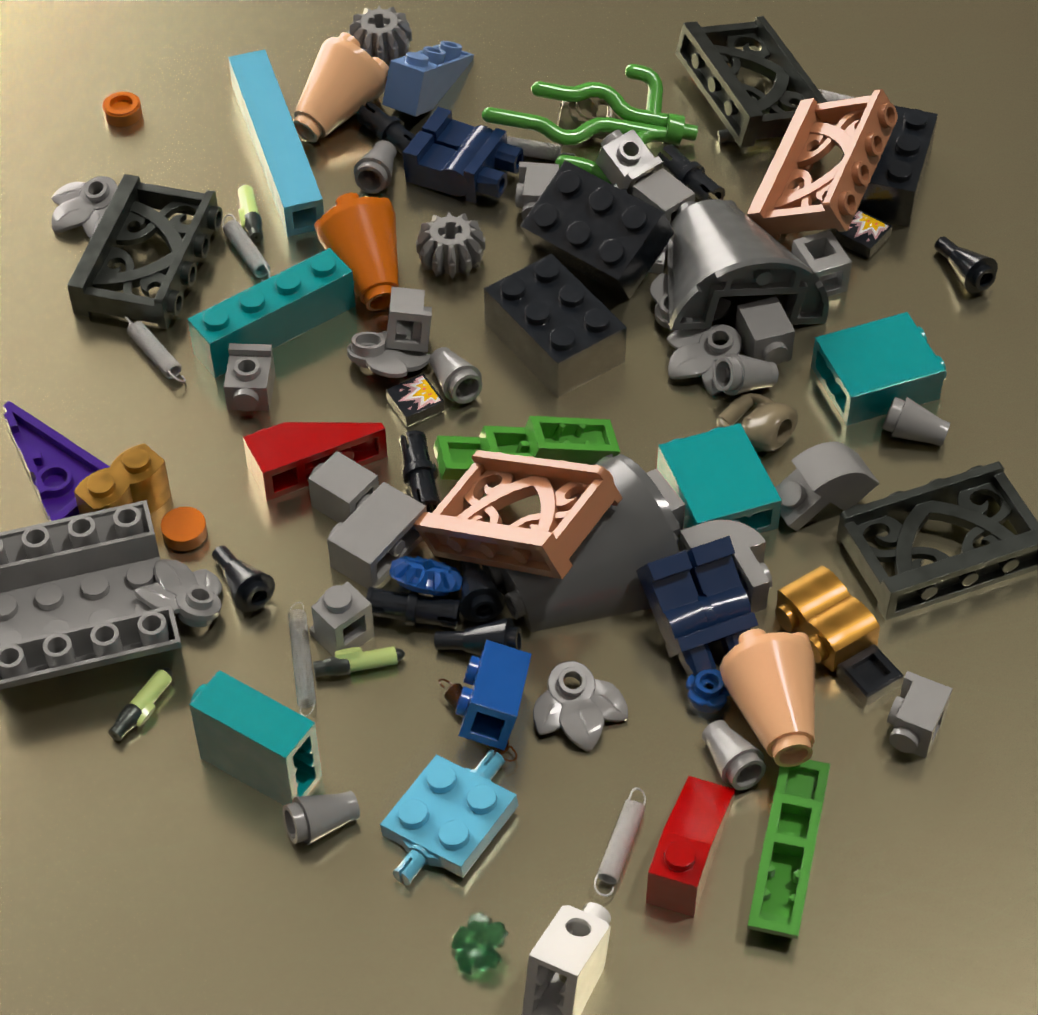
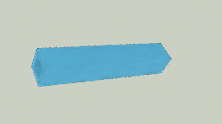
(276, 142)

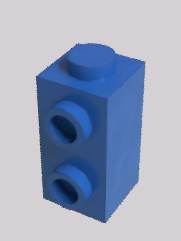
(495, 694)

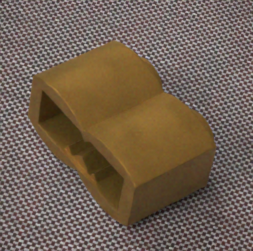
(131, 478)
(829, 616)

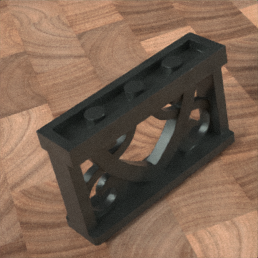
(740, 106)
(133, 204)
(947, 577)

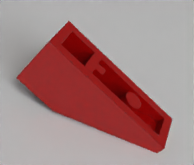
(288, 452)
(688, 846)

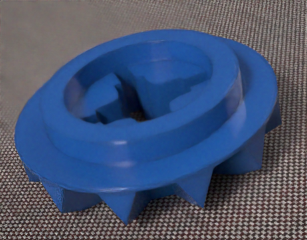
(426, 575)

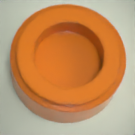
(122, 109)
(184, 528)

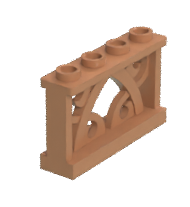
(854, 125)
(571, 505)

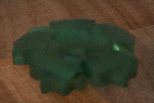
(477, 944)

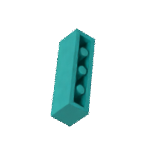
(274, 309)

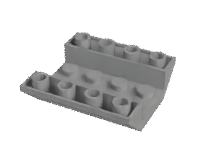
(73, 595)

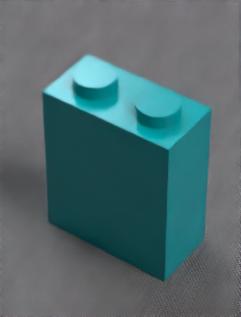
(875, 363)
(720, 479)
(255, 739)

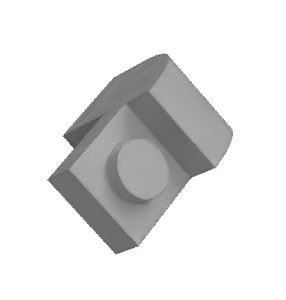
(823, 476)
(748, 555)

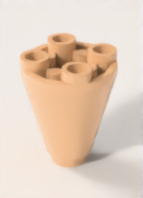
(338, 86)
(775, 691)

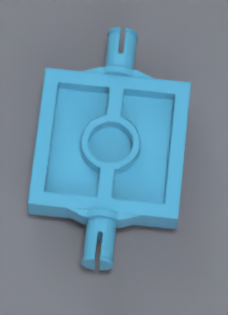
(449, 816)

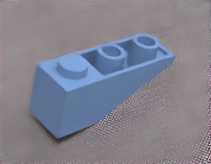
(423, 77)

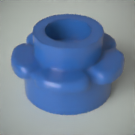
(707, 699)

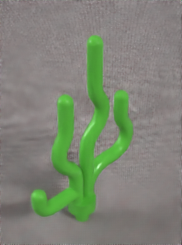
(648, 124)

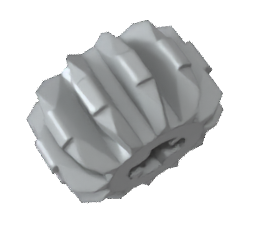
(382, 33)
(450, 245)

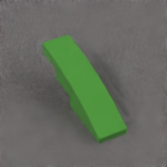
(542, 437)
(789, 849)

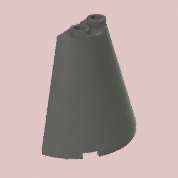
(727, 254)
(605, 563)

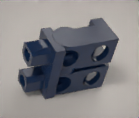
(460, 158)
(698, 602)

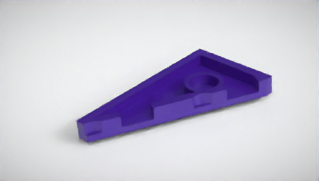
(51, 461)

